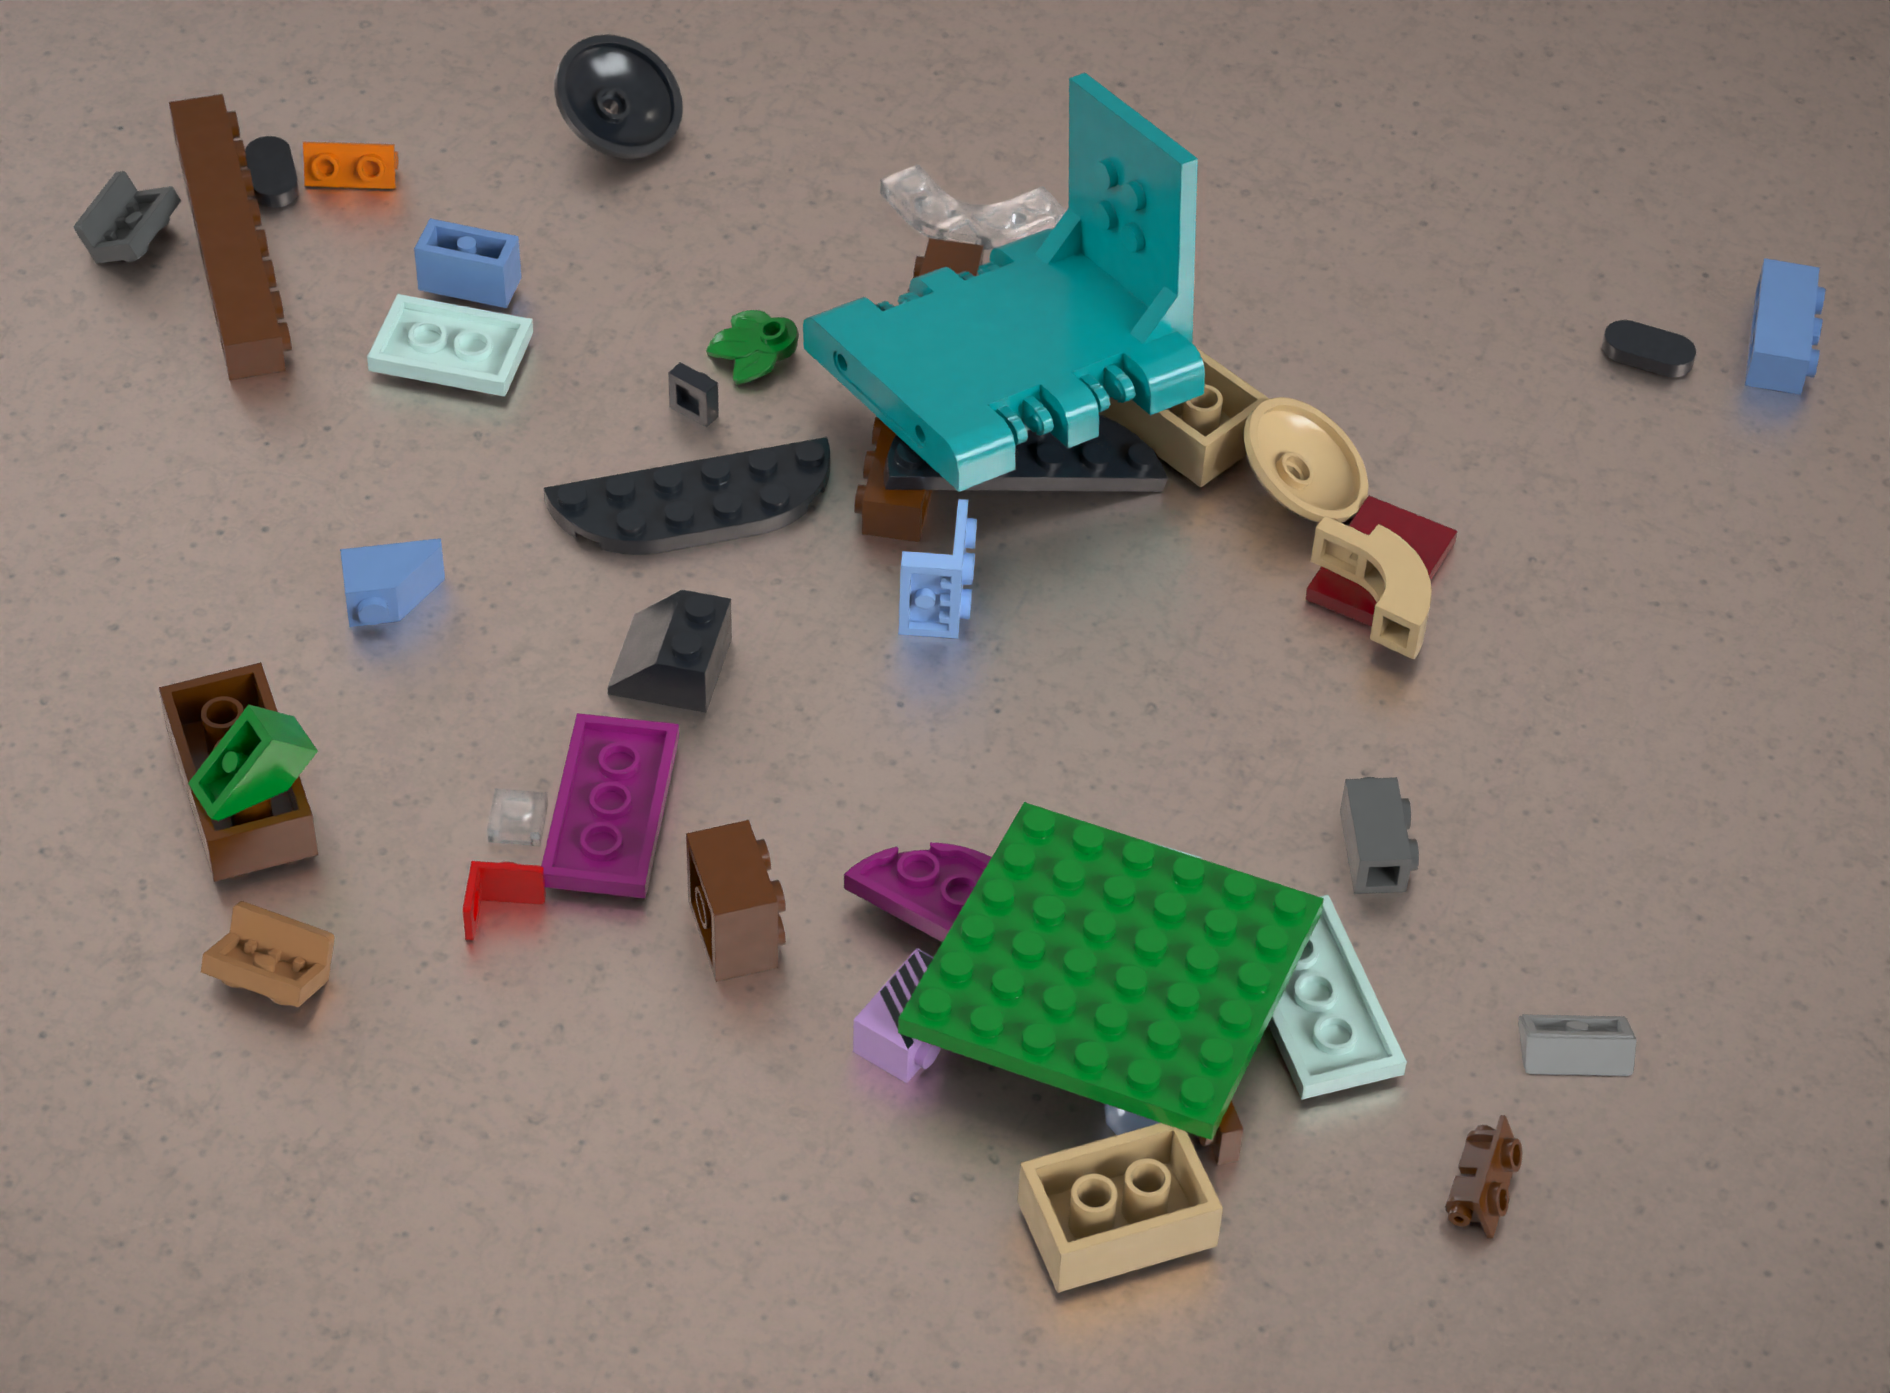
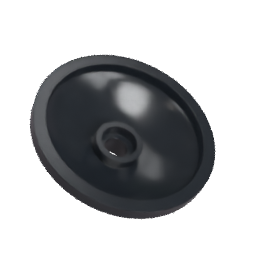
(628, 82)

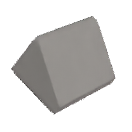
(1577, 1045)

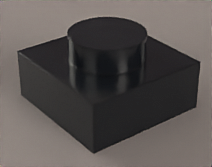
(693, 394)

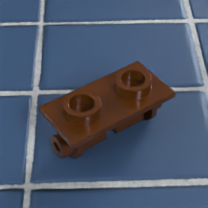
(1492, 1159)

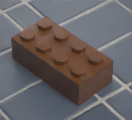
(196, 721)

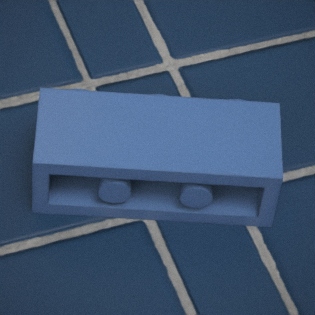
(1785, 327)

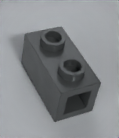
(1377, 835)

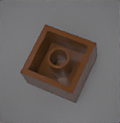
(734, 900)

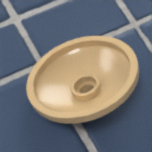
(1305, 460)

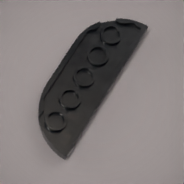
(1106, 463)
(694, 499)

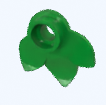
(754, 343)

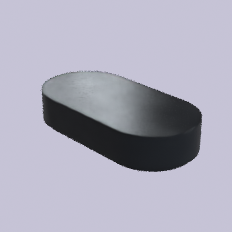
(272, 171)
(1649, 348)

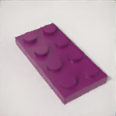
(610, 805)

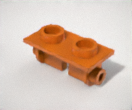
(350, 165)

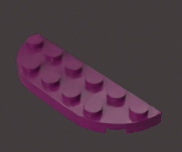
(919, 885)

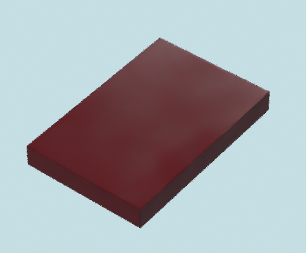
(1426, 537)

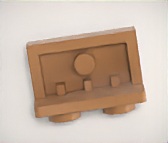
(271, 955)

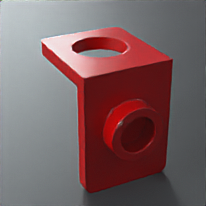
(500, 883)

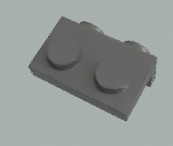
(124, 219)

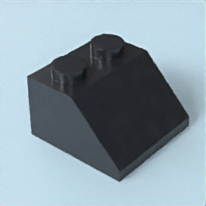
(675, 651)

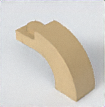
(1387, 570)

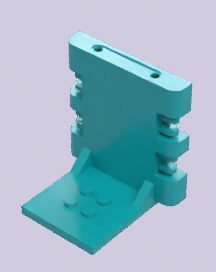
(1049, 319)

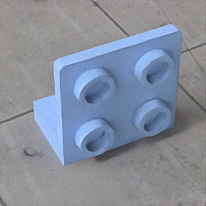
(933, 584)

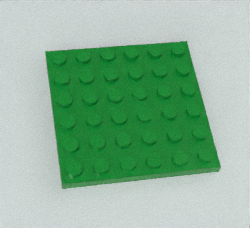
(1113, 969)

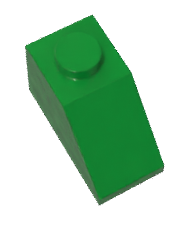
(252, 762)

